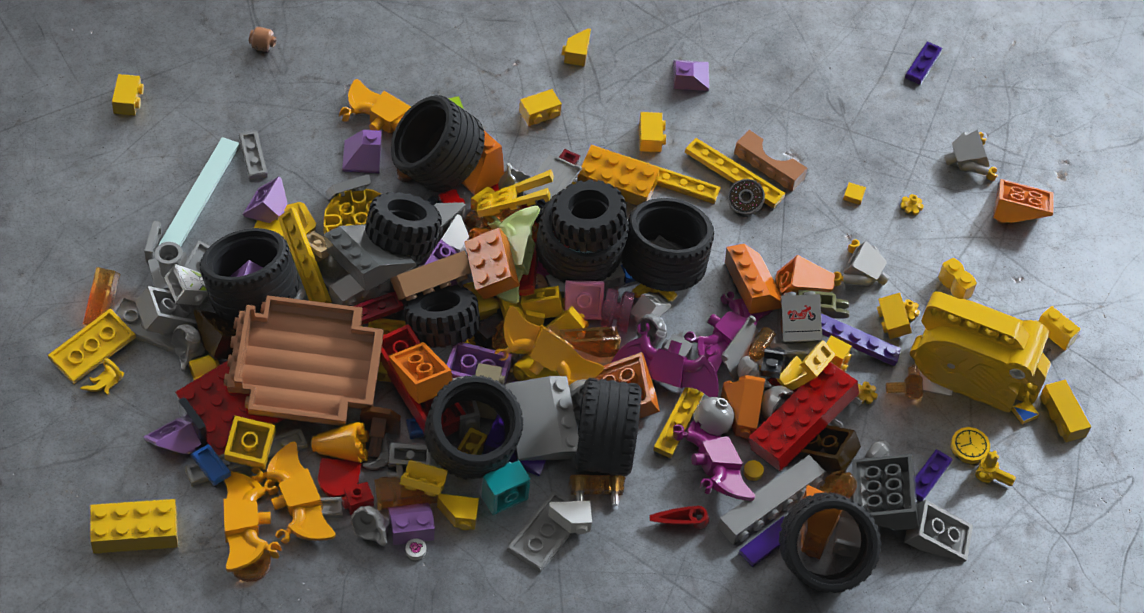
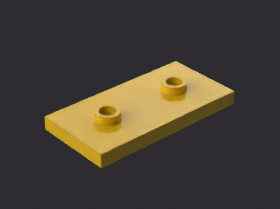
(91, 346)

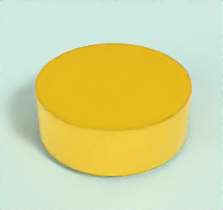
(753, 470)

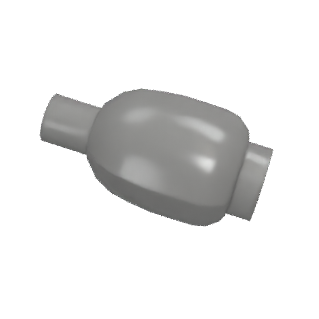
(878, 449)

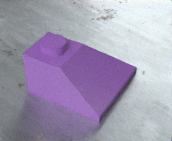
(691, 75)
(362, 152)
(267, 202)
(175, 436)

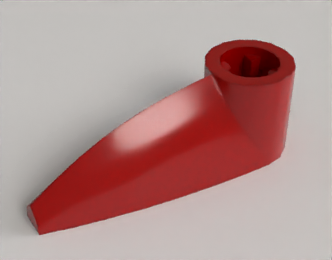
(683, 516)

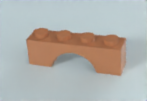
(787, 173)

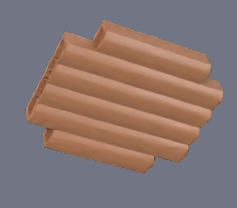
(304, 360)

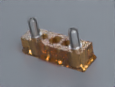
(597, 485)

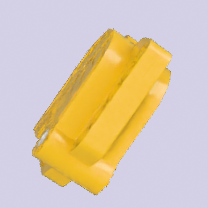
(981, 352)

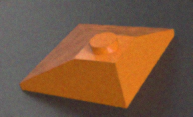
(1021, 202)
(634, 370)

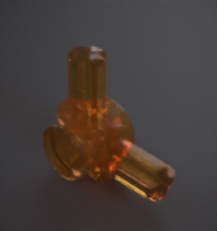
(911, 386)

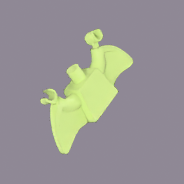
(519, 233)

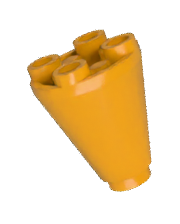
(343, 442)

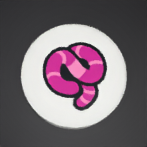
(415, 549)

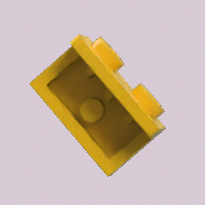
(424, 477)

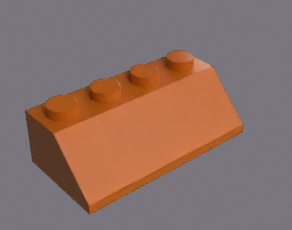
(752, 279)

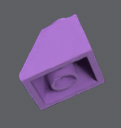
(411, 523)

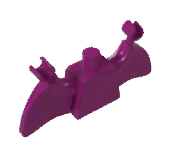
(724, 329)
(674, 368)
(718, 460)

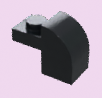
(773, 362)

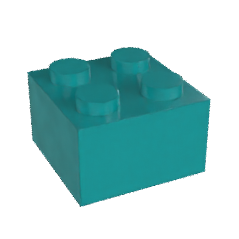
(505, 487)

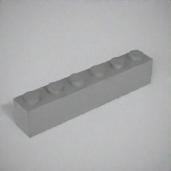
(771, 500)

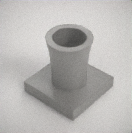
(166, 256)

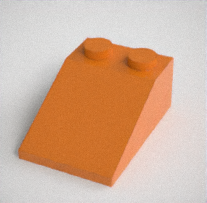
(421, 371)

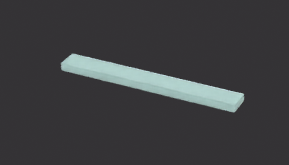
(201, 192)

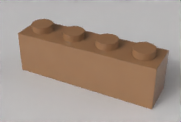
(431, 275)

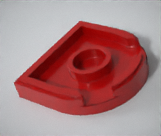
(336, 475)

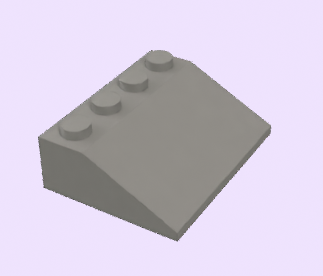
(547, 419)

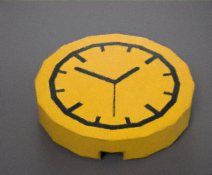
(970, 445)

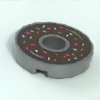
(746, 207)

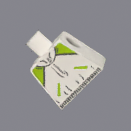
(186, 285)

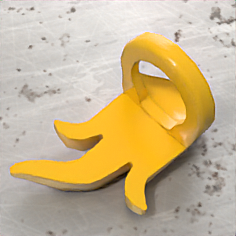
(106, 379)

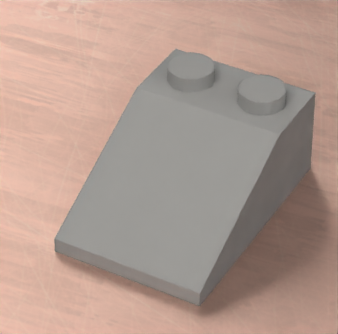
(161, 313)
(940, 532)

